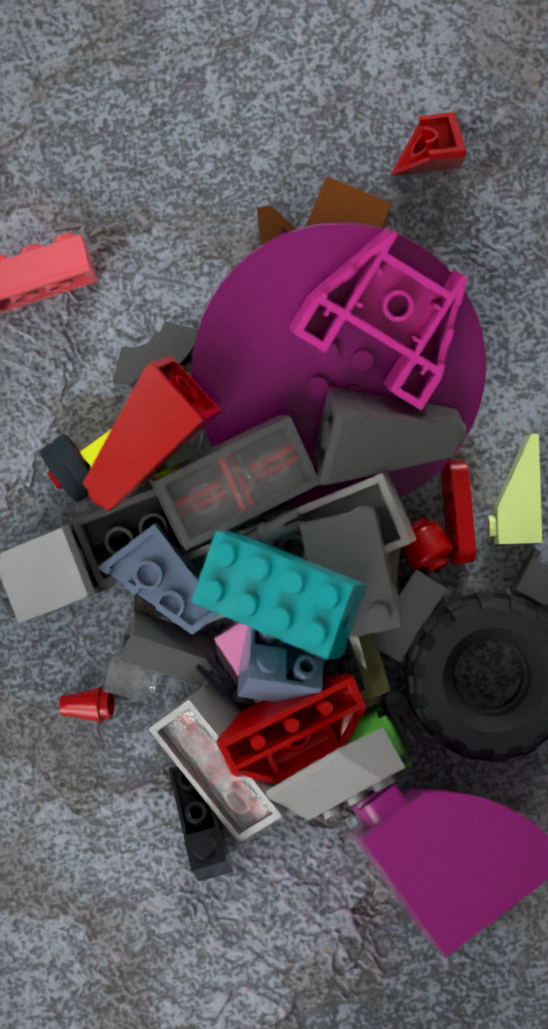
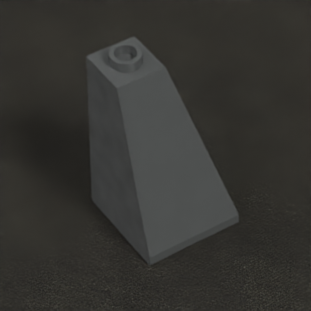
(380, 434)

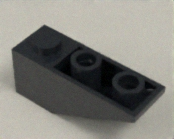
(201, 830)

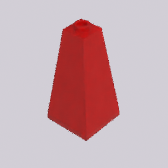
(153, 425)

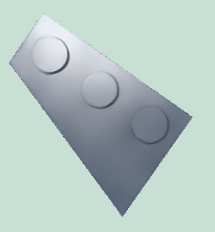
(161, 576)

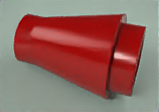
(88, 705)

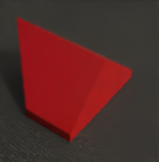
(433, 146)

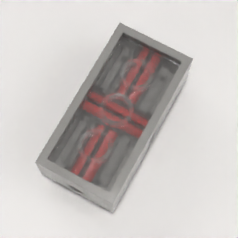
(189, 739)

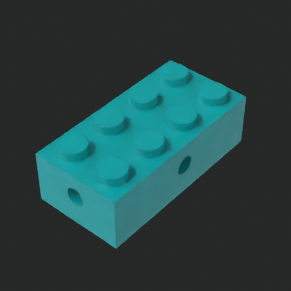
(279, 594)

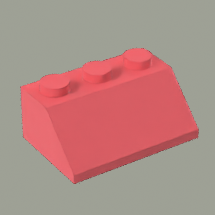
(45, 271)

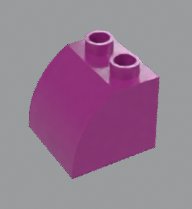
(450, 858)

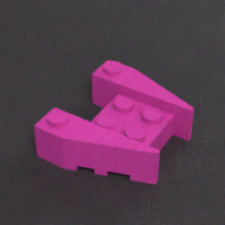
(393, 307)

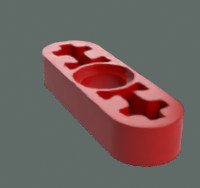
(458, 511)

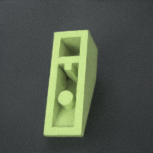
(518, 505)

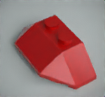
(291, 734)

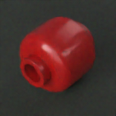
(430, 547)

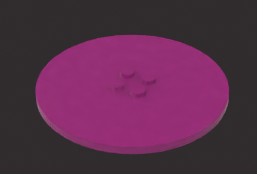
(262, 369)

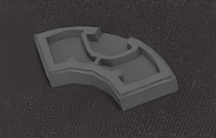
(171, 340)

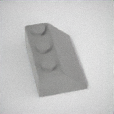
(340, 777)

